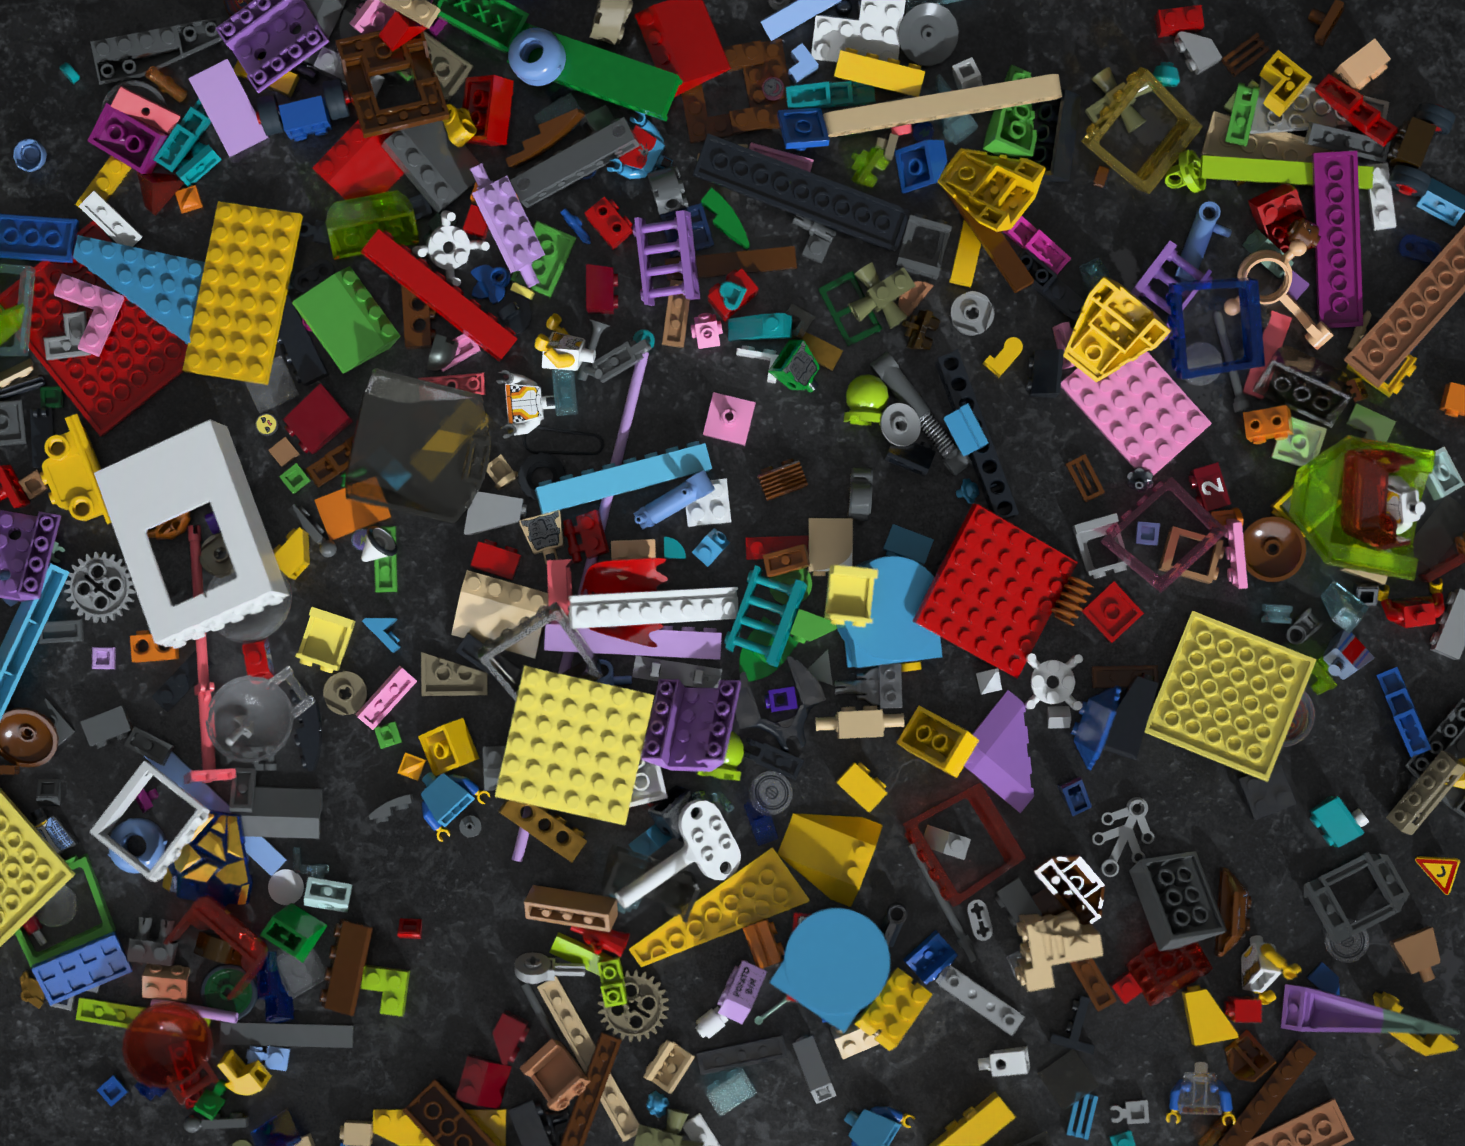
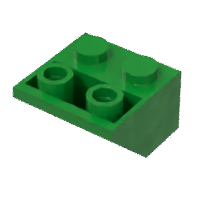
(294, 931)

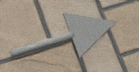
(821, 669)

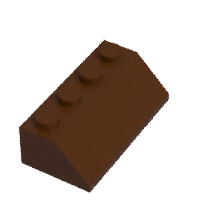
(346, 966)

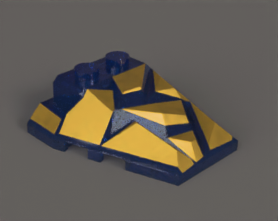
(213, 863)

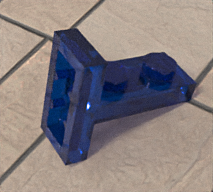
(761, 825)

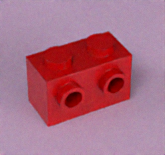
(609, 222)

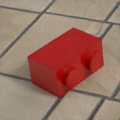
(1174, 20)
(496, 560)
(1243, 1009)

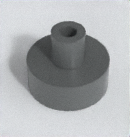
(474, 822)

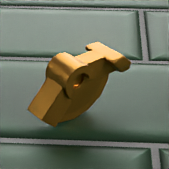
(31, 990)

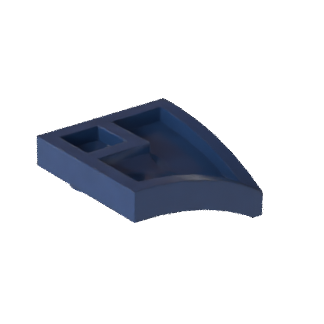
(700, 227)

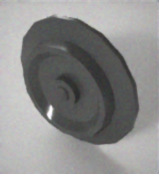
(928, 34)

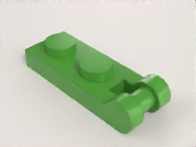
(1242, 115)

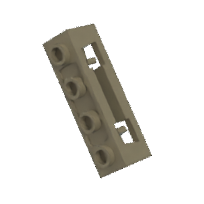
(1426, 792)

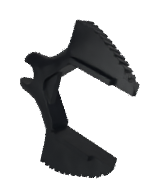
(810, 694)

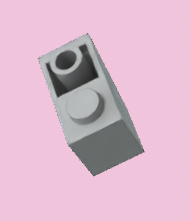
(1198, 50)

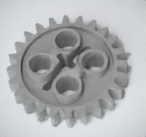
(89, 603)

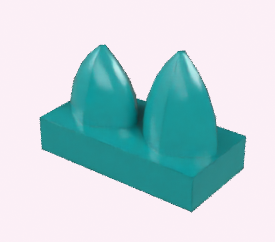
(203, 160)

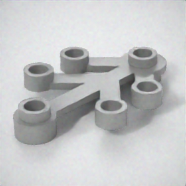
(1125, 833)

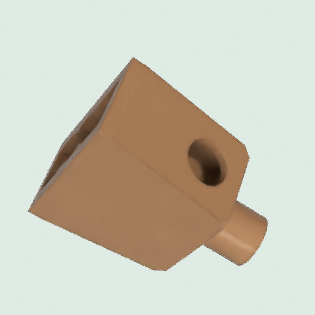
(1418, 952)

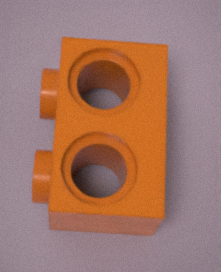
(154, 651)

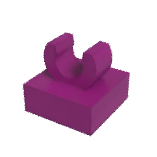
(144, 799)

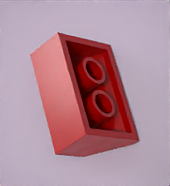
(489, 107)

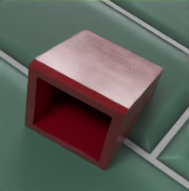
(317, 420)

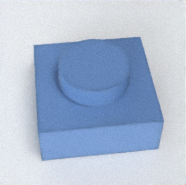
(1147, 533)

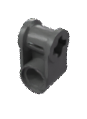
(1305, 625)

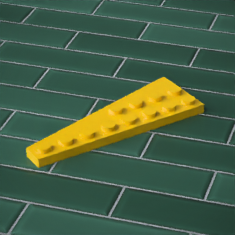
(746, 897)

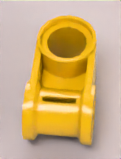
(459, 126)

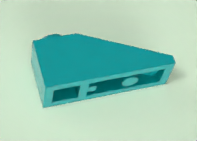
(760, 327)

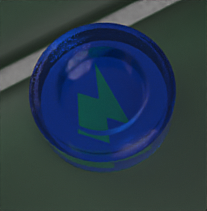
(923, 131)

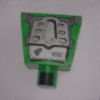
(796, 366)

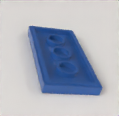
(38, 238)

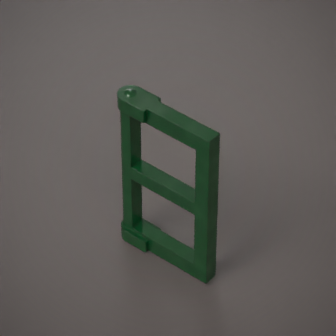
(836, 316)

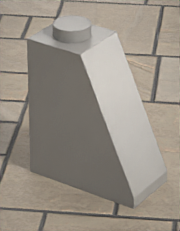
(492, 512)
(814, 1069)

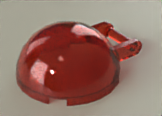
(169, 1047)

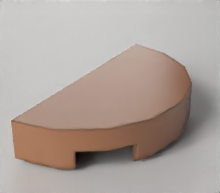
(912, 298)

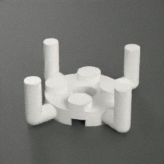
(460, 251)
(1066, 683)

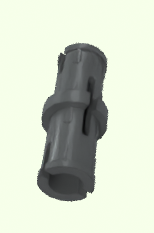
(815, 228)

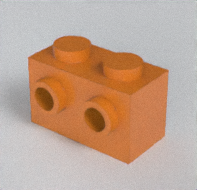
(1268, 424)

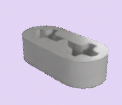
(974, 922)

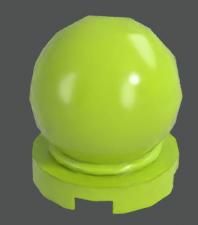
(867, 399)
(732, 759)

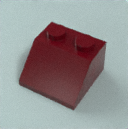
(600, 289)
(483, 1082)

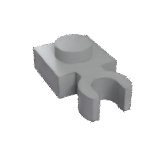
(1135, 1112)

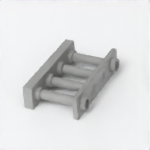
(979, 999)

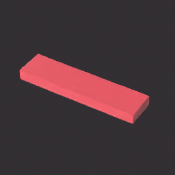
(1272, 340)

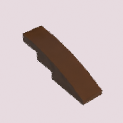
(551, 134)
(331, 464)

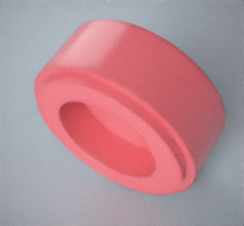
(902, 130)

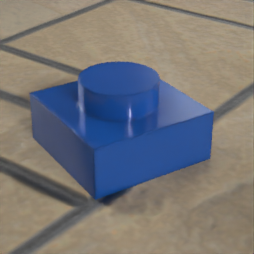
(112, 1090)

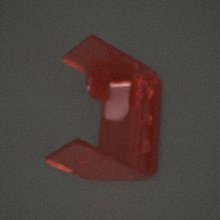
(1366, 496)
(211, 914)

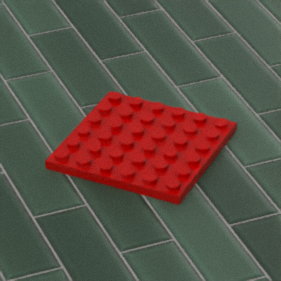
(995, 591)

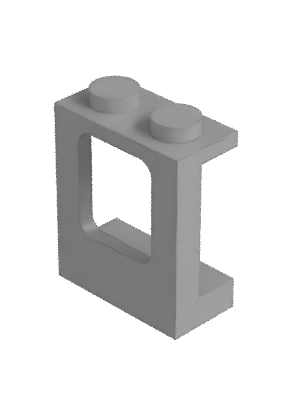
(1091, 530)

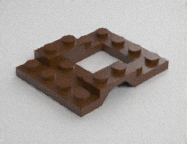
(369, 56)
(759, 63)

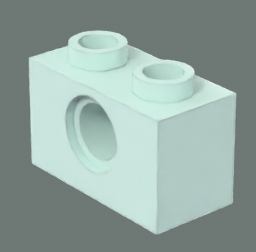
(327, 894)

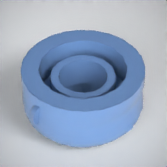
(547, 67)
(149, 832)

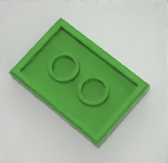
(548, 268)

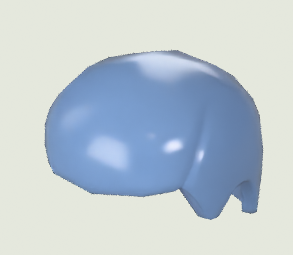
(29, 155)

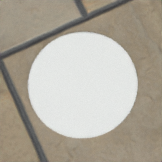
(286, 887)

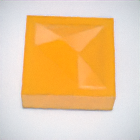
(411, 766)

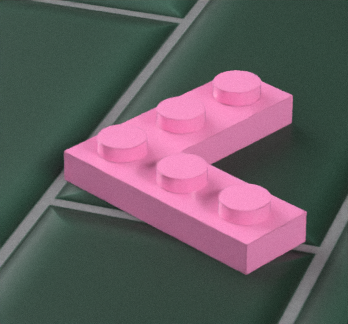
(104, 305)

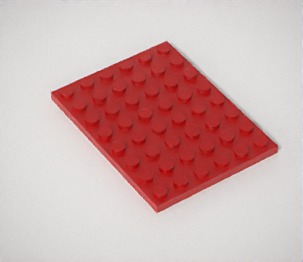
(134, 362)

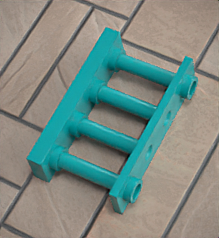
(779, 632)

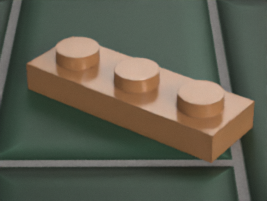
(676, 318)

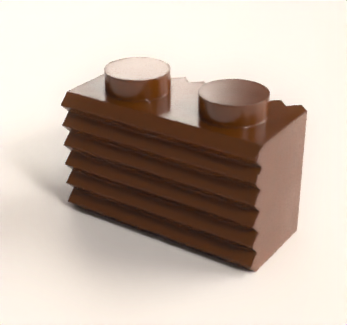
(782, 479)

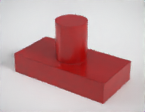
(11, 487)

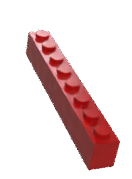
(439, 295)

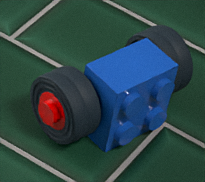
(304, 116)

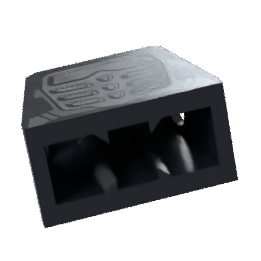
(666, 811)

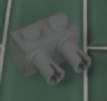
(149, 950)

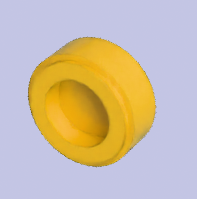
(911, 666)

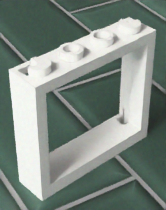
(124, 800)

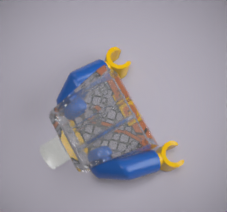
(1200, 1094)

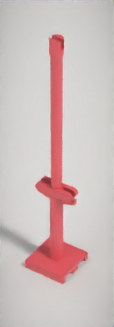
(204, 687)

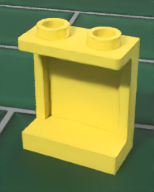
(850, 595)
(325, 640)

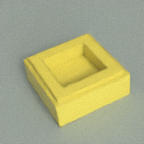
(525, 292)

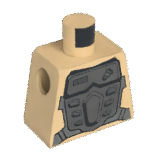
(544, 534)

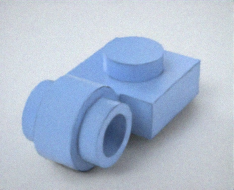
(275, 1058)

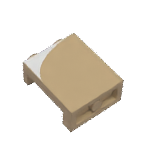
(829, 544)

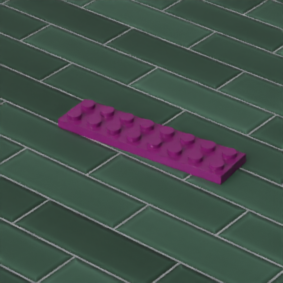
(1340, 245)

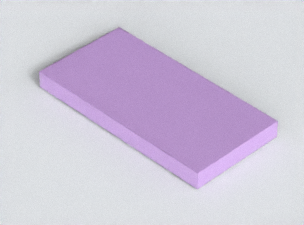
(228, 107)

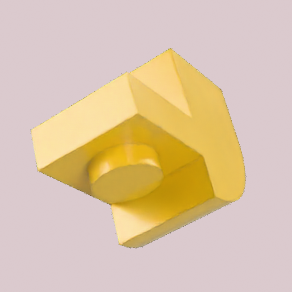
(243, 1078)

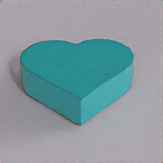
(732, 294)

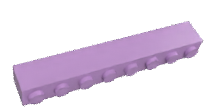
(669, 642)

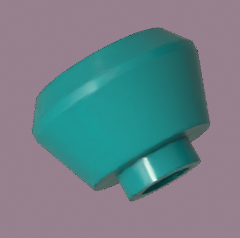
(1167, 74)

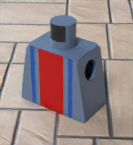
(1346, 655)

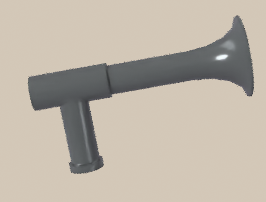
(586, 368)

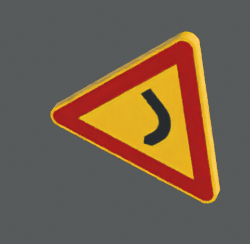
(1440, 870)

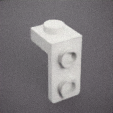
(767, 354)

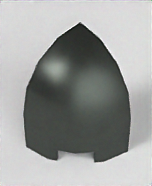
(441, 353)

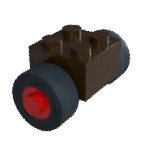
(1412, 145)

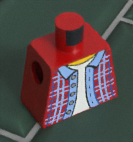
(258, 659)

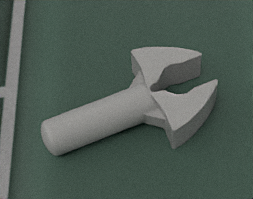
(239, 729)

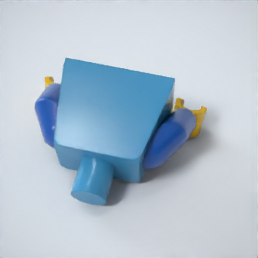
(446, 798)
(875, 1126)

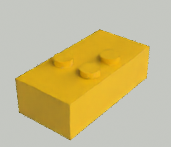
(977, 1124)

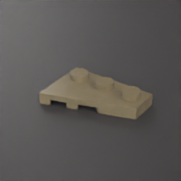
(448, 678)

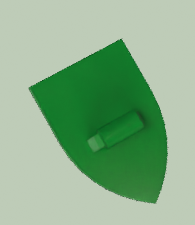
(755, 663)

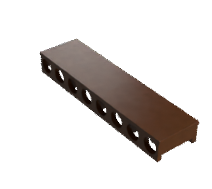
(445, 1119)

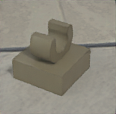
(887, 145)

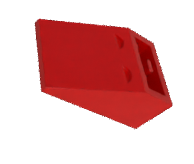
(1275, 212)

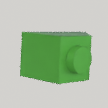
(810, 627)

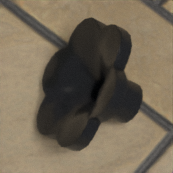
(1140, 479)

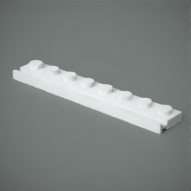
(653, 607)

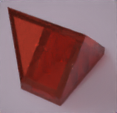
(158, 189)

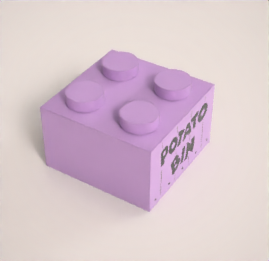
(741, 991)

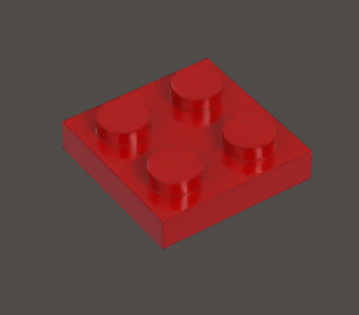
(1112, 612)

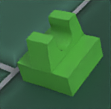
(388, 735)

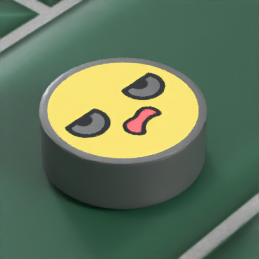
(266, 424)

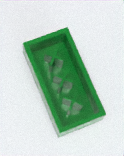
(488, 20)

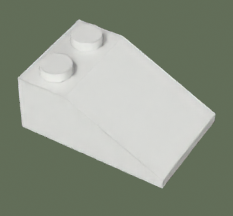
(648, 784)

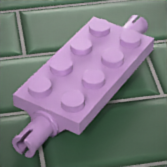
(508, 224)

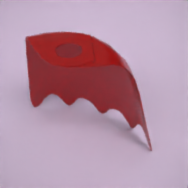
(641, 578)

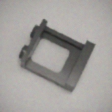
(917, 264)

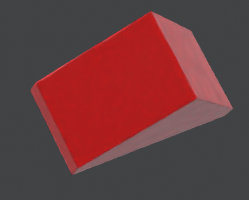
(400, 30)

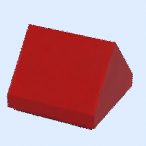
(410, 928)

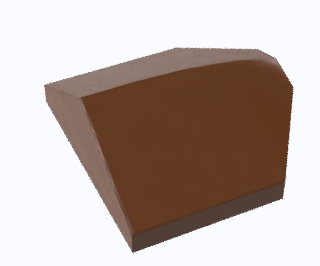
(1248, 1058)

